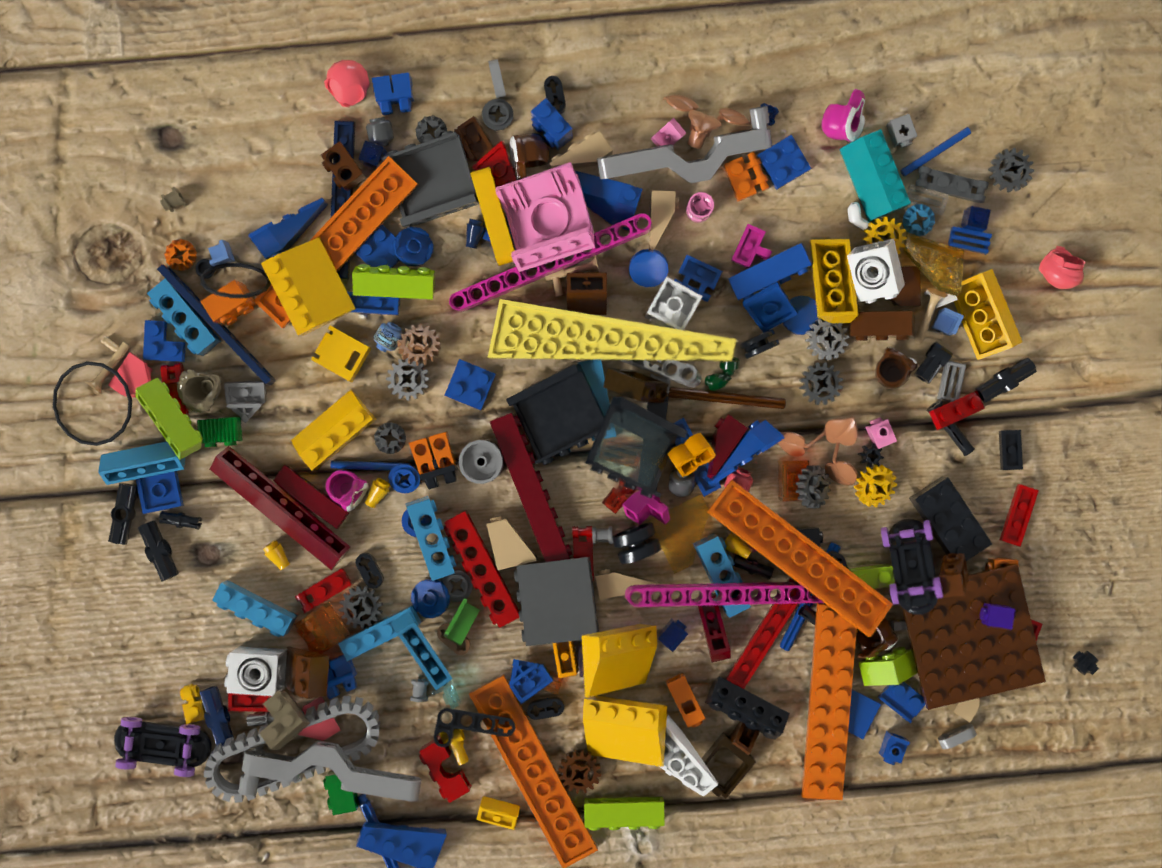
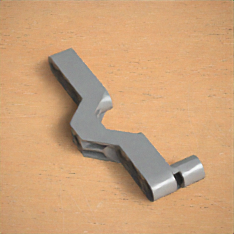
(696, 170)
(680, 376)
(328, 755)

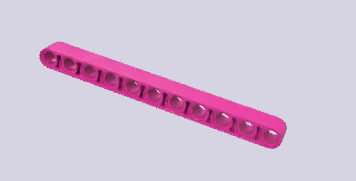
(543, 271)
(724, 597)

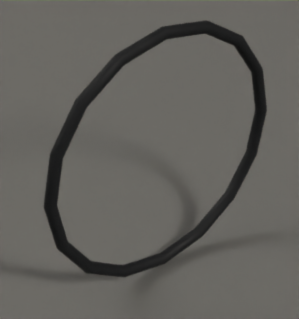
(57, 414)

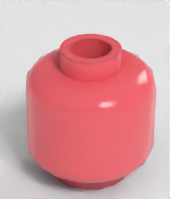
(741, 477)

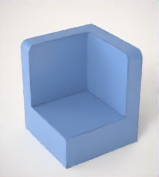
(221, 253)
(947, 321)

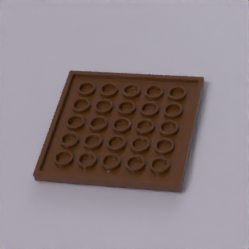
(966, 658)

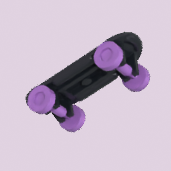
(913, 566)
(161, 744)

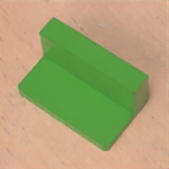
(461, 622)

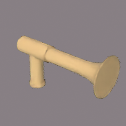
(591, 266)
(923, 331)
(119, 353)

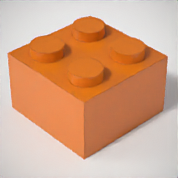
(226, 310)

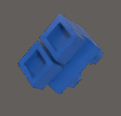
(402, 93)
(340, 672)

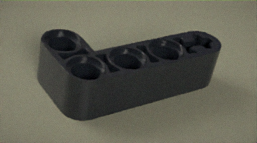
(477, 718)

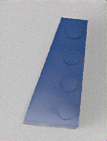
(773, 270)

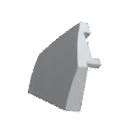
(245, 397)

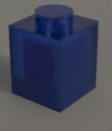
(372, 154)
(975, 218)
(673, 634)

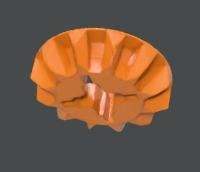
(189, 255)

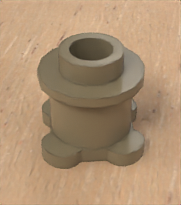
(172, 200)

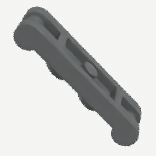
(952, 184)

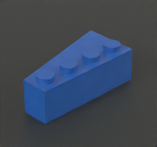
(402, 843)

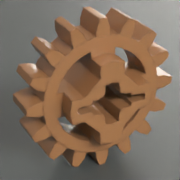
(418, 345)

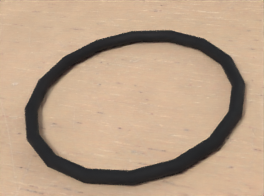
(234, 295)

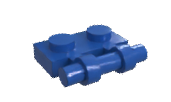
(700, 273)

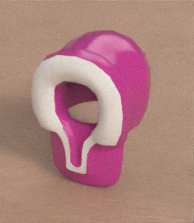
(845, 121)
(346, 489)

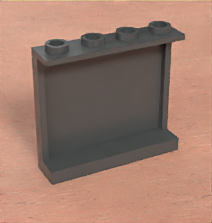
(442, 178)
(556, 601)

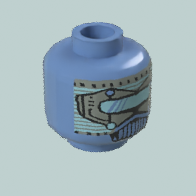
(387, 336)

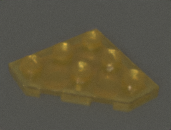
(937, 262)
(681, 531)

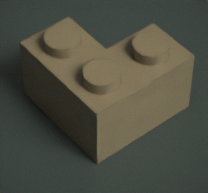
(287, 723)

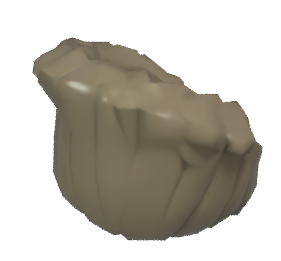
(198, 390)

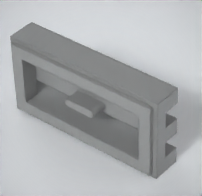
(951, 380)

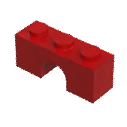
(451, 784)

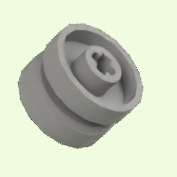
(469, 461)

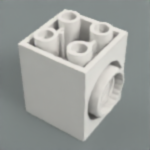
(875, 283)
(673, 305)
(245, 675)

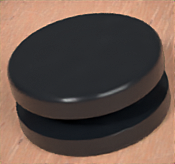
(758, 344)

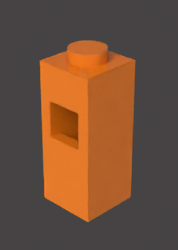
(685, 700)

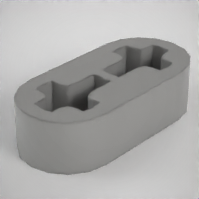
(497, 78)
(957, 736)

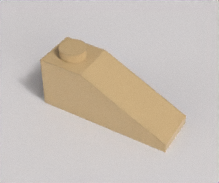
(661, 211)
(615, 583)

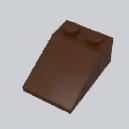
(306, 673)

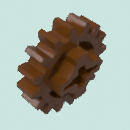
(584, 778)

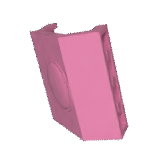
(547, 216)

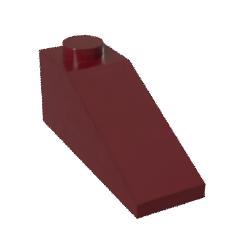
(724, 440)
(714, 632)

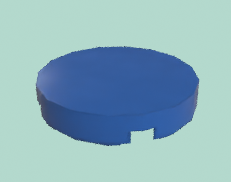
(413, 246)
(648, 268)
(806, 315)
(430, 598)

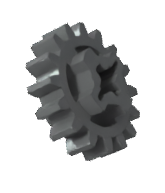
(1009, 162)
(828, 388)
(813, 486)
(352, 605)

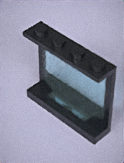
(633, 446)

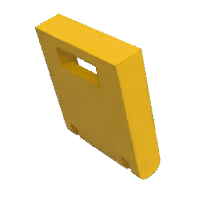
(337, 351)

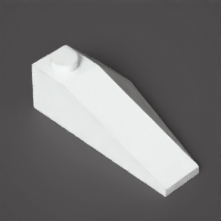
(684, 761)

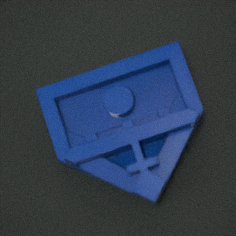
(528, 679)

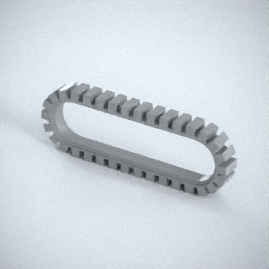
(253, 739)

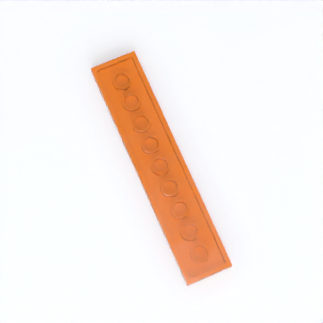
(353, 224)
(800, 558)
(829, 705)
(535, 774)

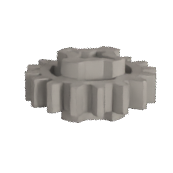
(827, 347)
(398, 369)

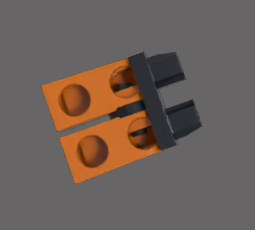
(434, 465)

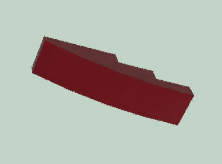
(311, 497)

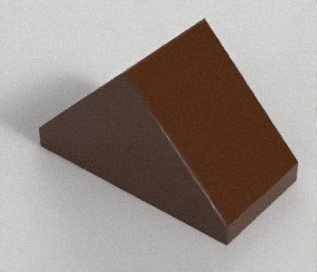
(744, 737)

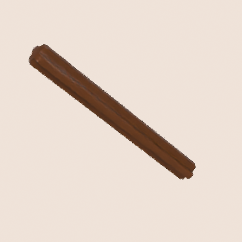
(729, 398)

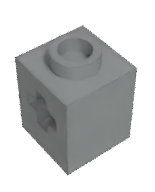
(901, 124)

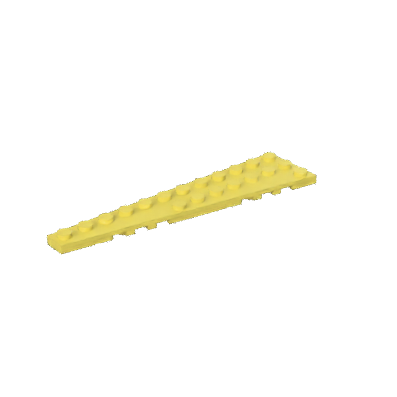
(554, 333)

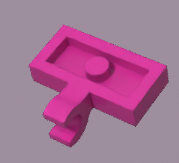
(750, 246)

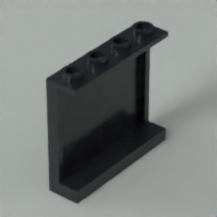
(558, 413)

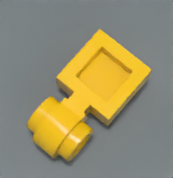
(194, 708)

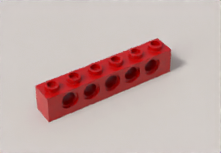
(498, 616)

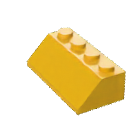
(833, 280)
(986, 315)
(332, 430)

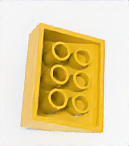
(308, 286)
(618, 658)
(625, 729)

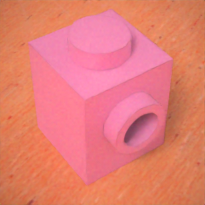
(880, 432)

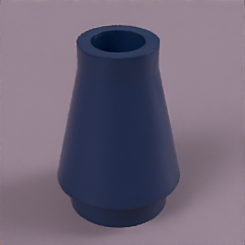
(474, 233)

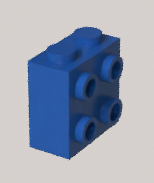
(551, 124)

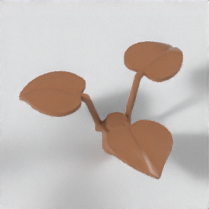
(704, 123)
(836, 431)

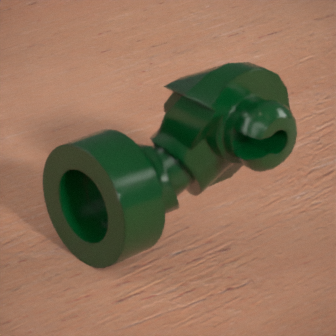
(719, 380)

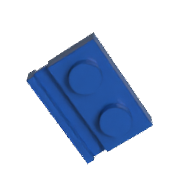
(903, 700)

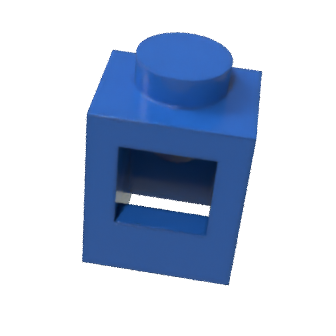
(889, 743)

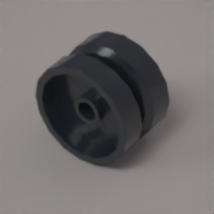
(636, 543)

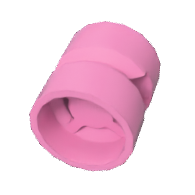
(700, 207)

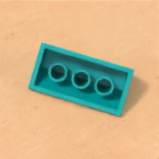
(875, 175)

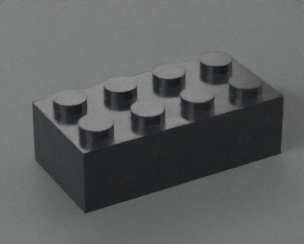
(950, 519)

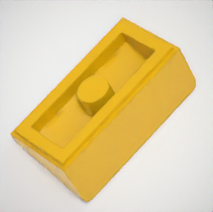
(498, 812)

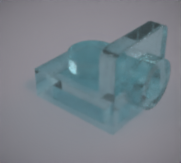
(450, 695)

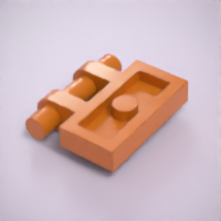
(740, 179)

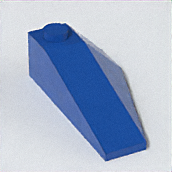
(609, 198)
(280, 237)
(754, 441)

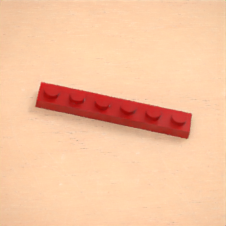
(761, 642)

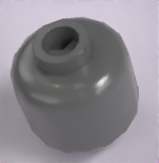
(380, 131)
(680, 485)

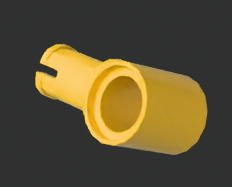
(457, 746)

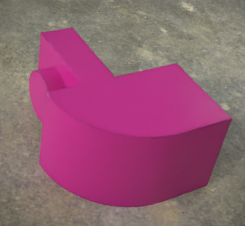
(640, 508)

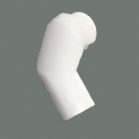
(854, 216)

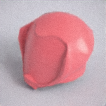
(347, 82)
(1062, 268)

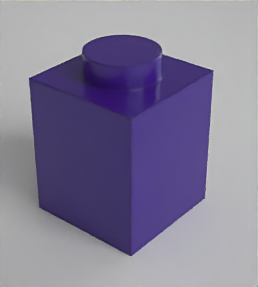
(997, 616)

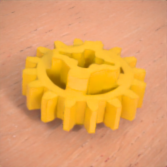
(888, 231)
(867, 491)

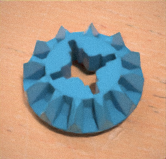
(910, 216)

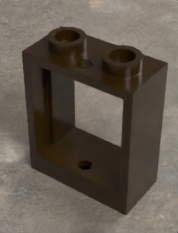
(635, 385)
(748, 762)

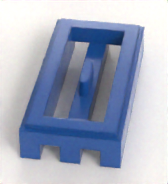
(985, 243)

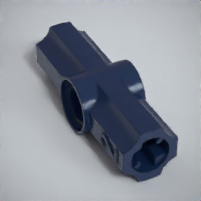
(216, 714)

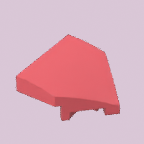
(134, 372)
(321, 730)

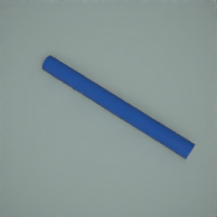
(936, 151)
(363, 465)

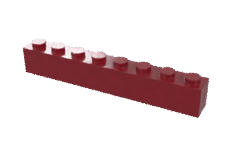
(529, 488)
(279, 507)

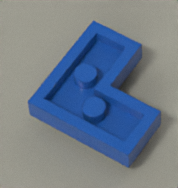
(157, 347)

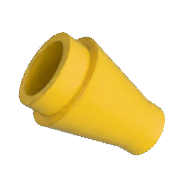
(377, 492)
(737, 546)
(275, 552)

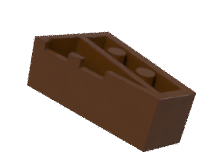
(883, 325)

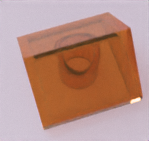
(787, 478)

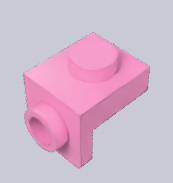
(669, 134)

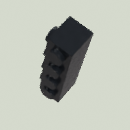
(747, 708)

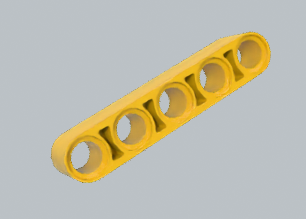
(493, 215)

